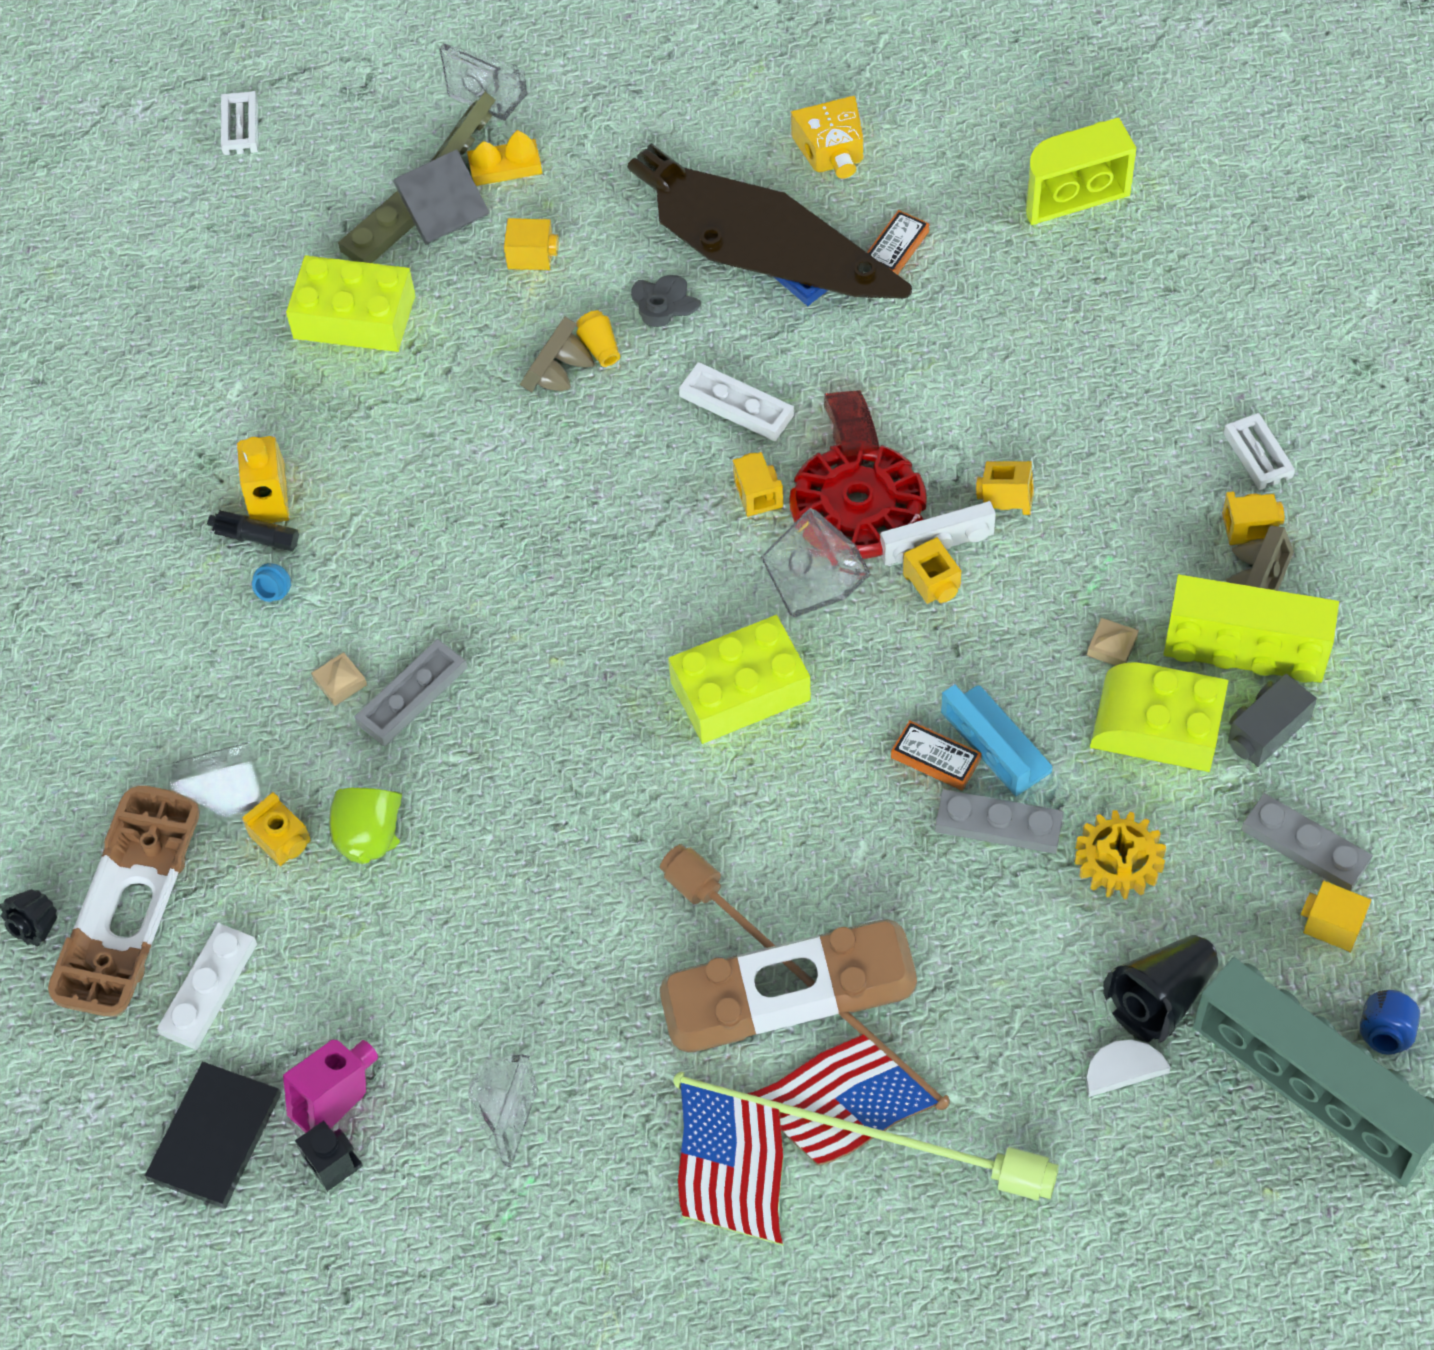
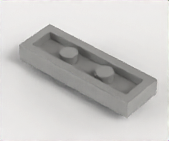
(410, 692)
(999, 821)
(1306, 842)

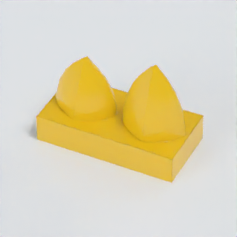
(504, 162)

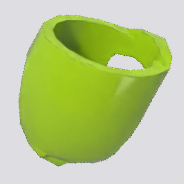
(364, 822)

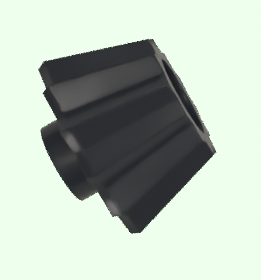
(29, 916)

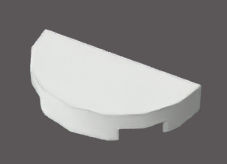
(1122, 1065)

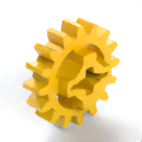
(1133, 843)

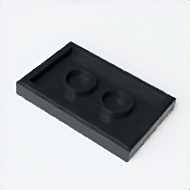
(213, 1135)

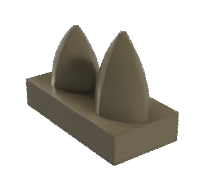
(564, 347)
(1269, 560)

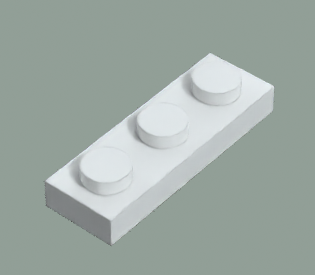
(736, 401)
(952, 529)
(207, 986)

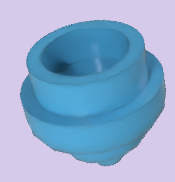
(271, 582)

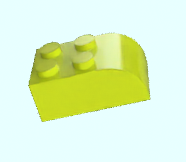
(1080, 170)
(1160, 714)

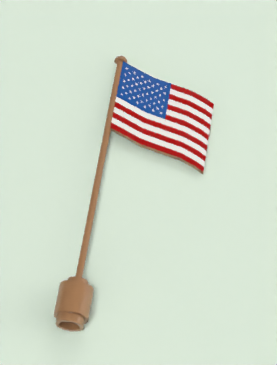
(849, 1082)

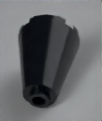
(1160, 986)

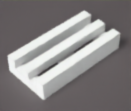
(239, 143)
(1272, 475)

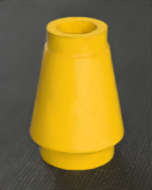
(597, 335)

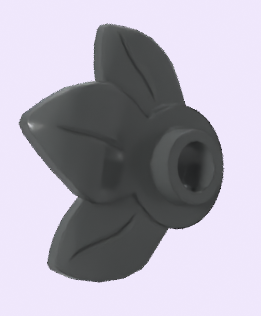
(663, 300)

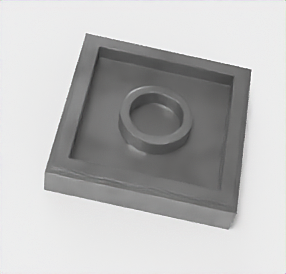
(441, 197)

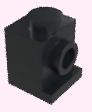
(328, 1154)

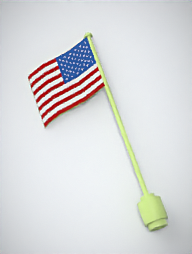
(736, 1159)

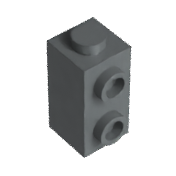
(1270, 720)

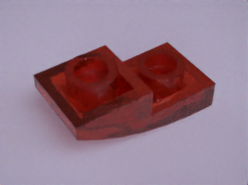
(851, 422)

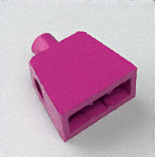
(327, 1083)

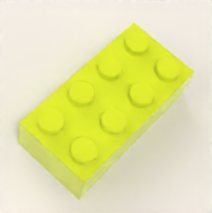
(1251, 628)

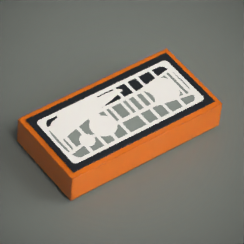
(899, 241)
(936, 755)

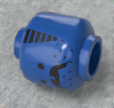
(1390, 1022)

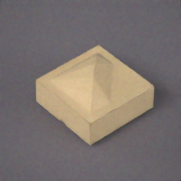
(1112, 642)
(339, 679)

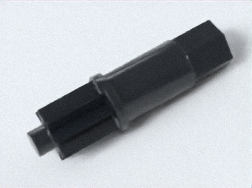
(253, 530)

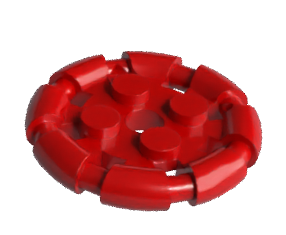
(860, 518)

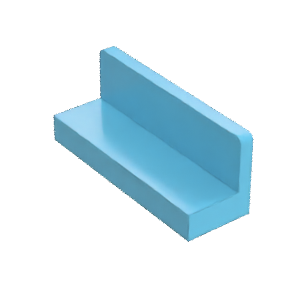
(995, 737)

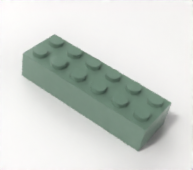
(1318, 1070)

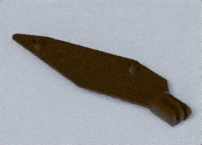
(761, 230)

